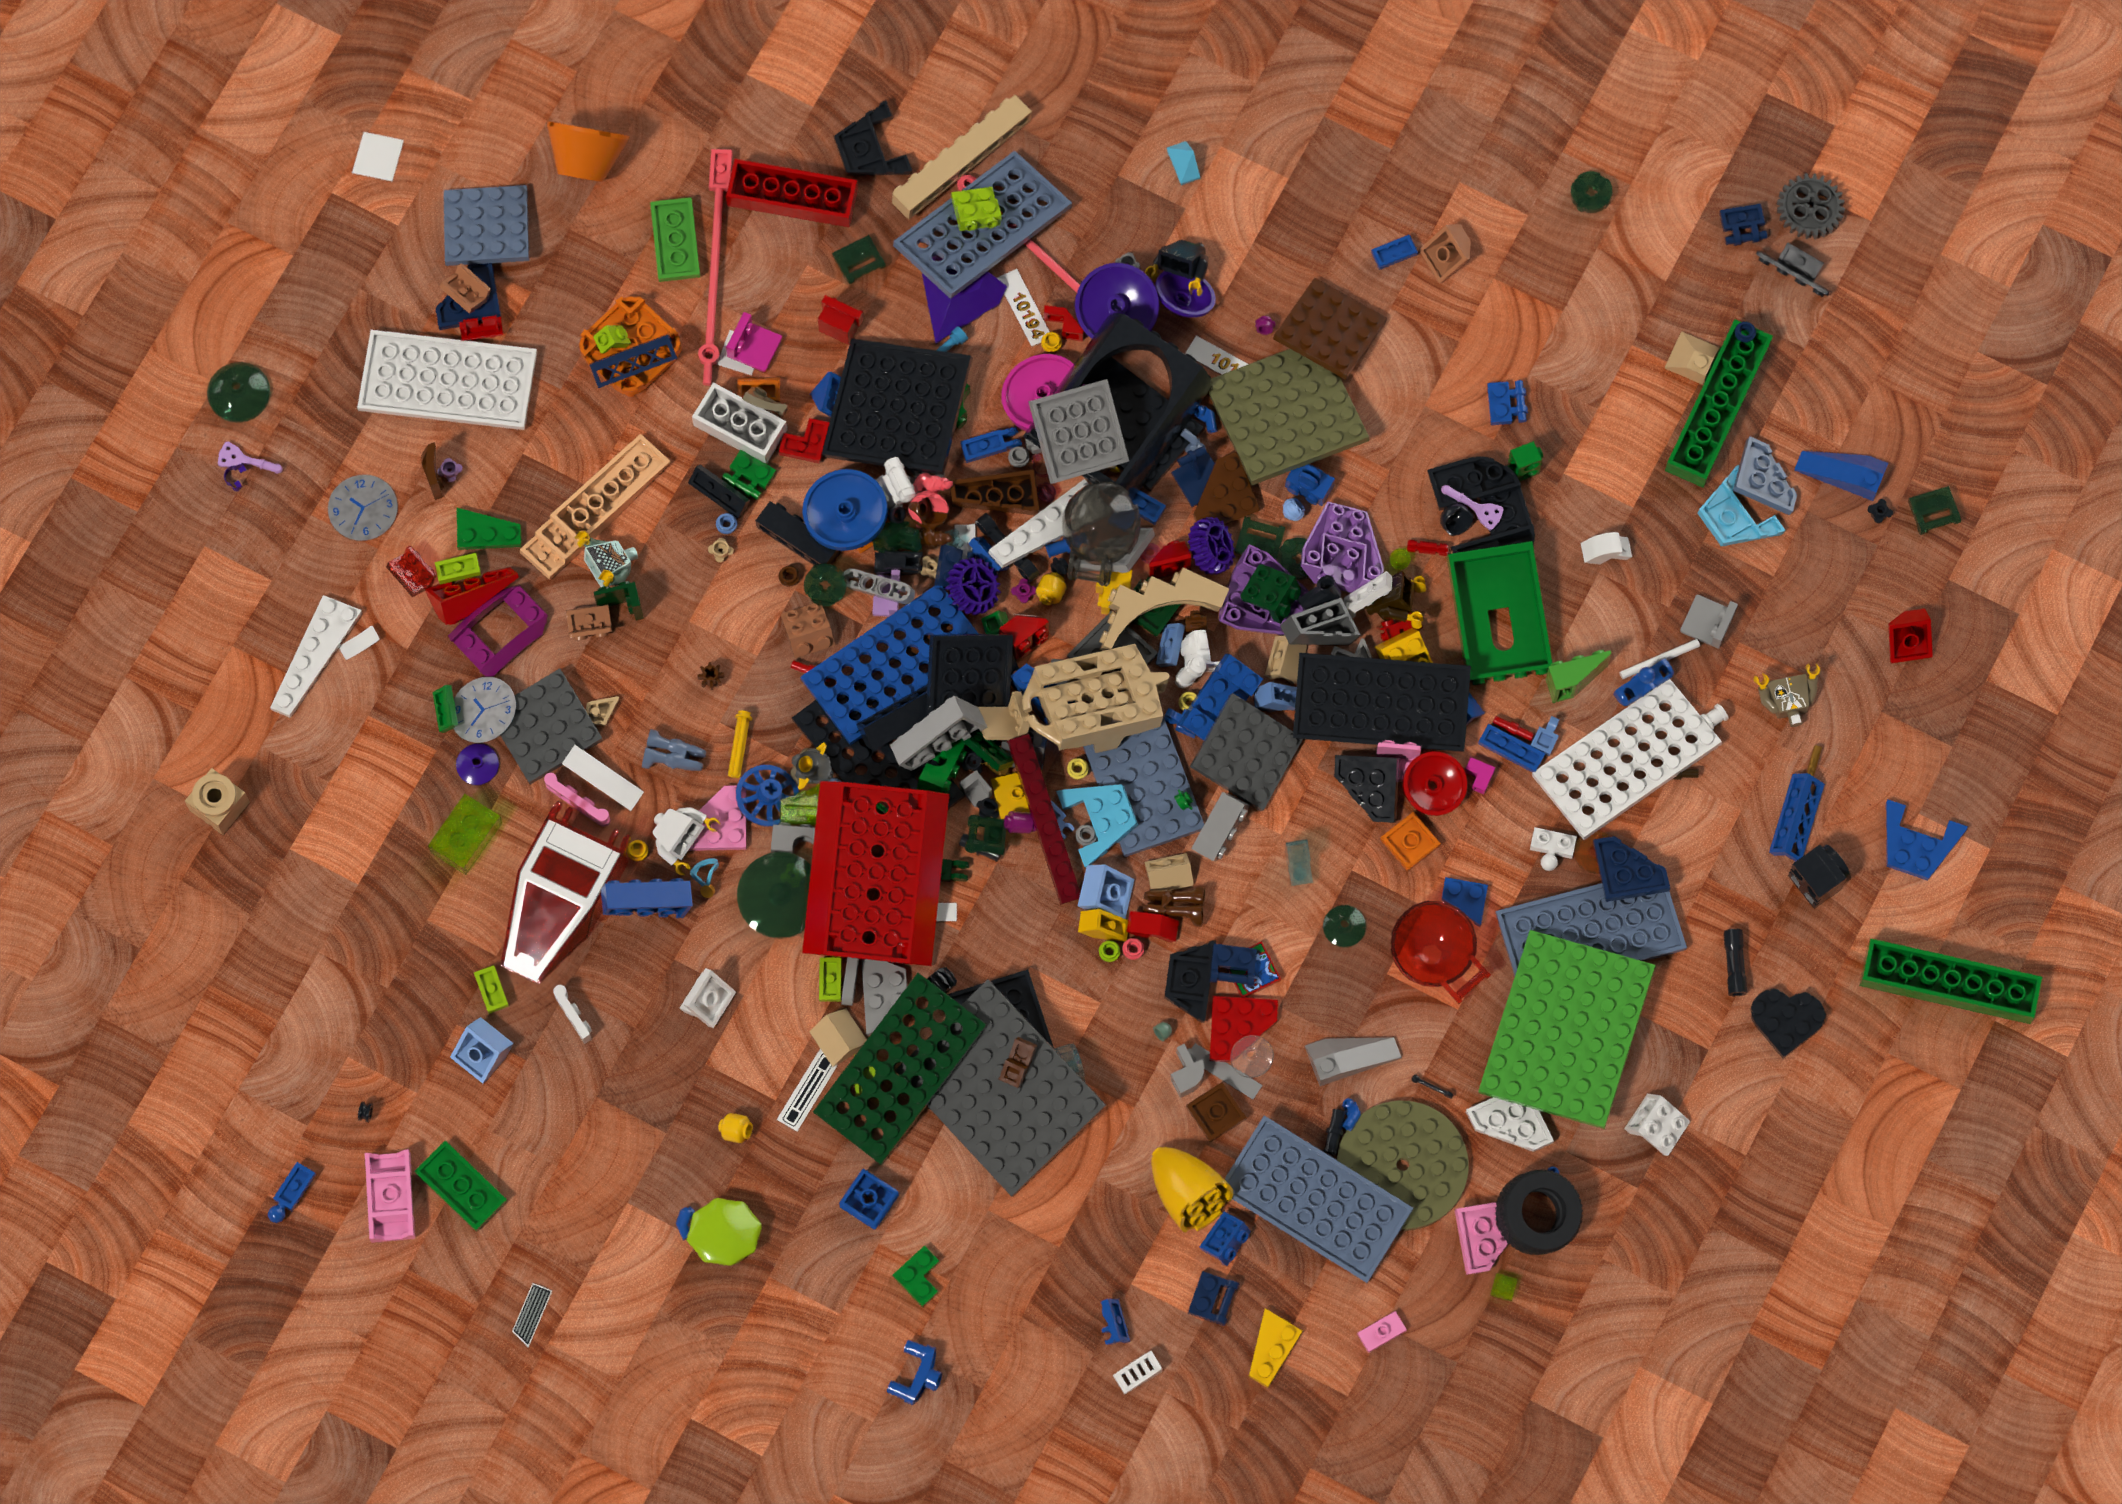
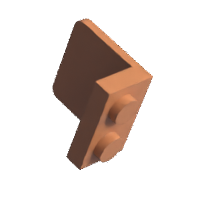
(808, 629)

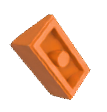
(770, 385)

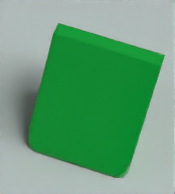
(994, 621)

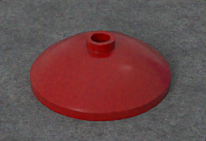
(1445, 773)

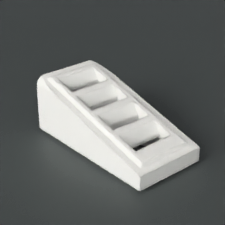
(1134, 1366)

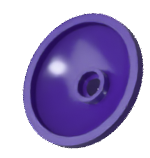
(1176, 297)

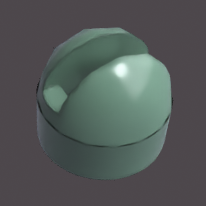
(1162, 1031)

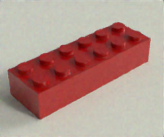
(792, 193)

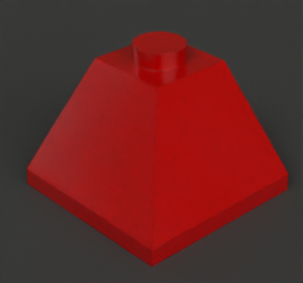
(1170, 560)
(1910, 636)

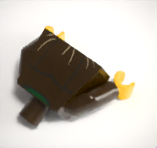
(1400, 600)

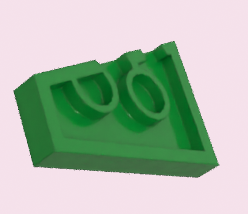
(485, 532)

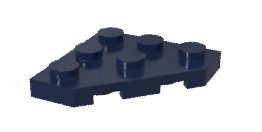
(450, 313)
(1627, 871)

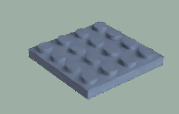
(486, 225)

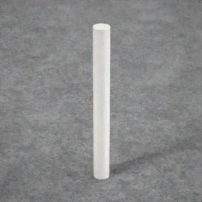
(1668, 655)

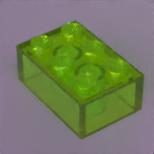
(465, 834)

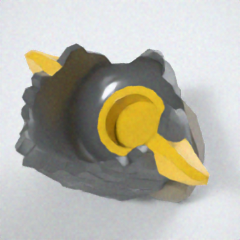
(811, 766)

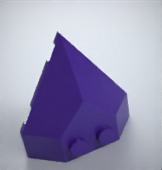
(964, 307)

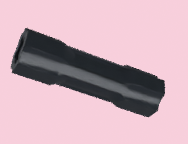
(1735, 962)

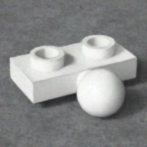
(1552, 844)

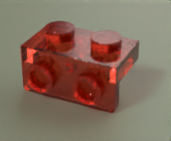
(412, 572)

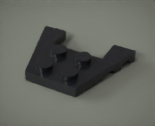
(861, 148)

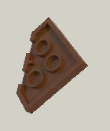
(1227, 492)

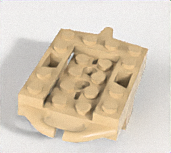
(1101, 720)

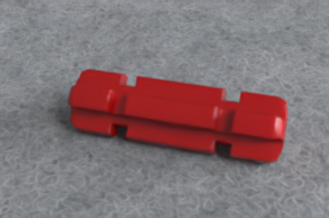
(1427, 547)

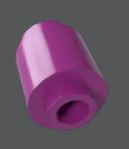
(1019, 822)

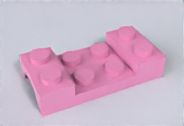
(389, 1196)

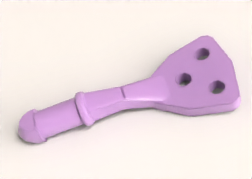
(242, 459)
(1479, 509)

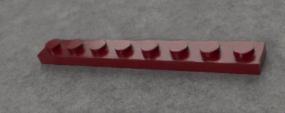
(1044, 819)

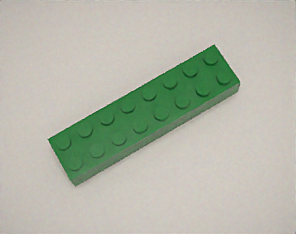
(1717, 406)
(1950, 981)

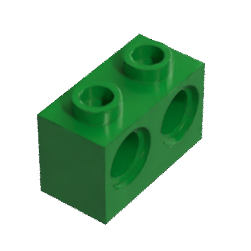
(1525, 460)

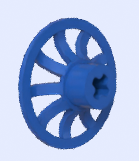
(767, 792)

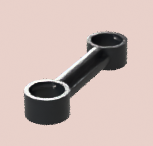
(990, 529)

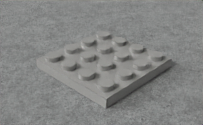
(1078, 431)

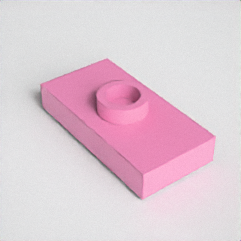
(1381, 1332)

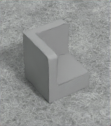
(975, 788)

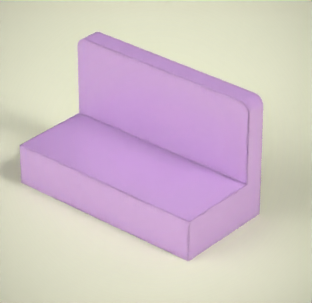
(885, 607)

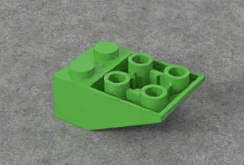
(1569, 678)

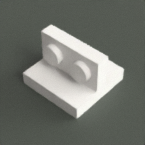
(708, 998)

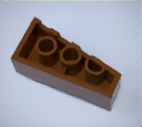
(1000, 492)

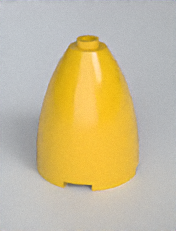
(1188, 1188)

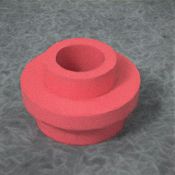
(1133, 942)

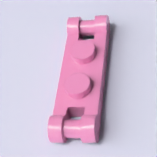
(570, 796)

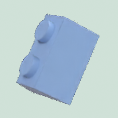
(1106, 890)
(481, 1049)

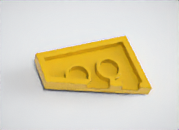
(1272, 1347)

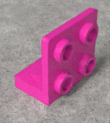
(752, 344)

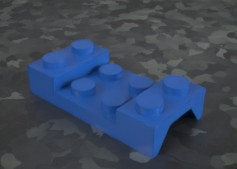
(1227, 678)

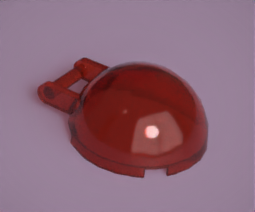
(1436, 946)

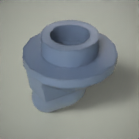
(1194, 441)

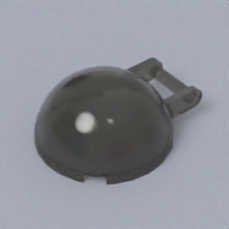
(1099, 529)

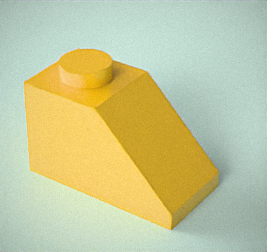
(1103, 925)

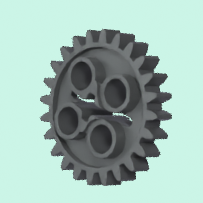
(1812, 189)

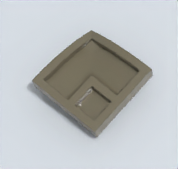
(758, 398)

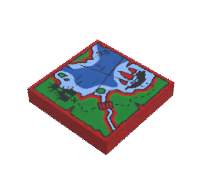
(1264, 974)

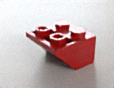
(1026, 633)

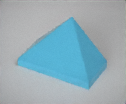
(1184, 162)

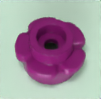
(1264, 325)

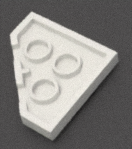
(1510, 1123)

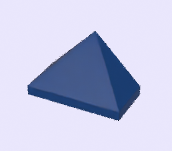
(825, 393)

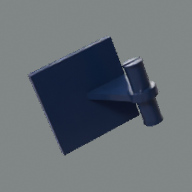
(1193, 474)

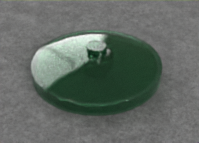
(775, 895)

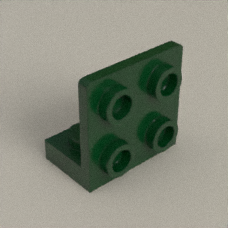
(619, 594)

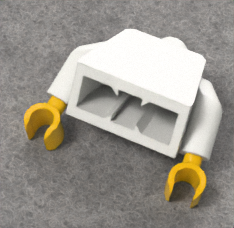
(677, 833)

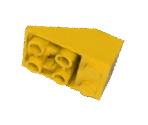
(1404, 647)

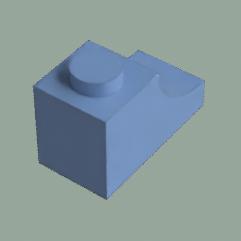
(1275, 697)

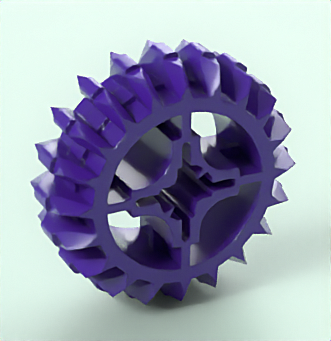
(1211, 545)
(978, 576)

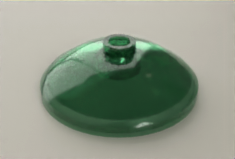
(242, 403)

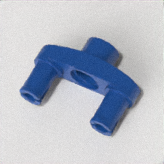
(925, 1377)

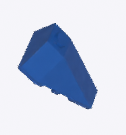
(1846, 471)

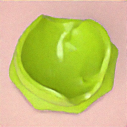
(724, 1232)

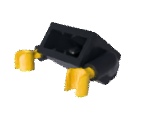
(1183, 260)

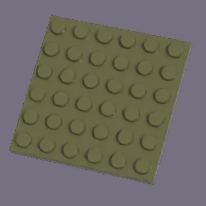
(1285, 414)

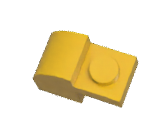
(1116, 579)

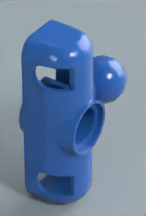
(1644, 682)

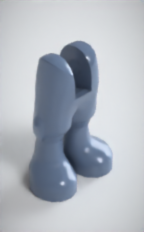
(677, 758)

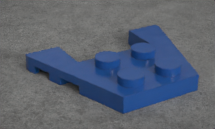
(1914, 851)

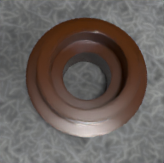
(789, 570)

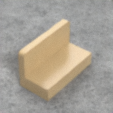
(1284, 660)
(1169, 872)

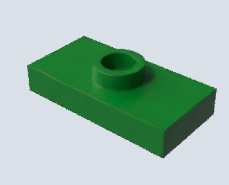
(445, 708)

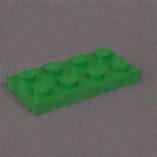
(460, 1186)

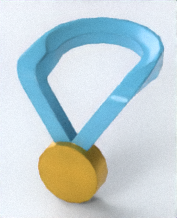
(707, 889)

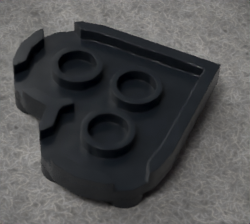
(1787, 1020)

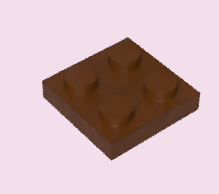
(1216, 1112)

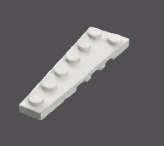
(1035, 533)
(322, 638)

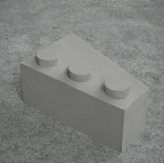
(1220, 826)

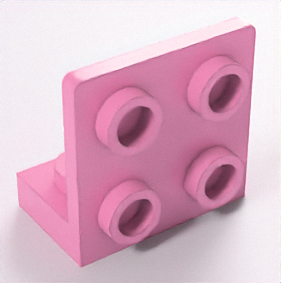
(1405, 753)

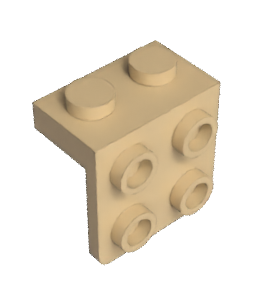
(1006, 722)

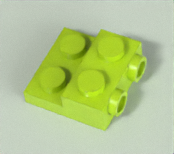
(976, 209)

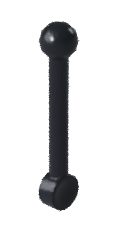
(1415, 1078)

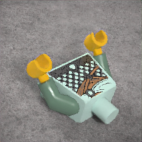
(606, 559)

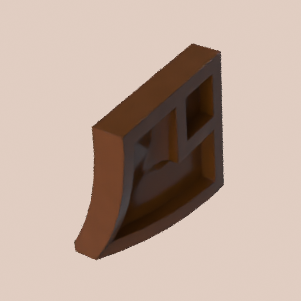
(429, 465)

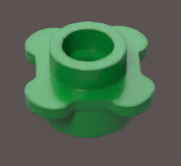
(1183, 800)

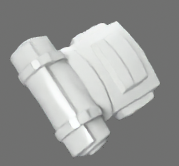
(896, 483)
(1196, 657)

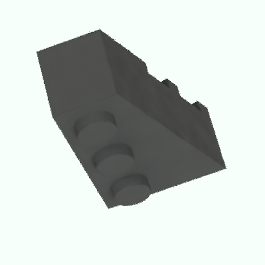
(1321, 625)

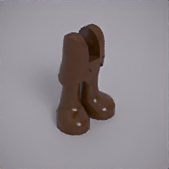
(1167, 900)

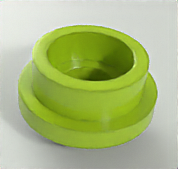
(1109, 945)

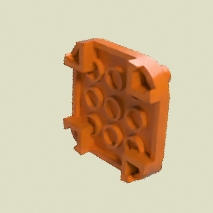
(641, 326)

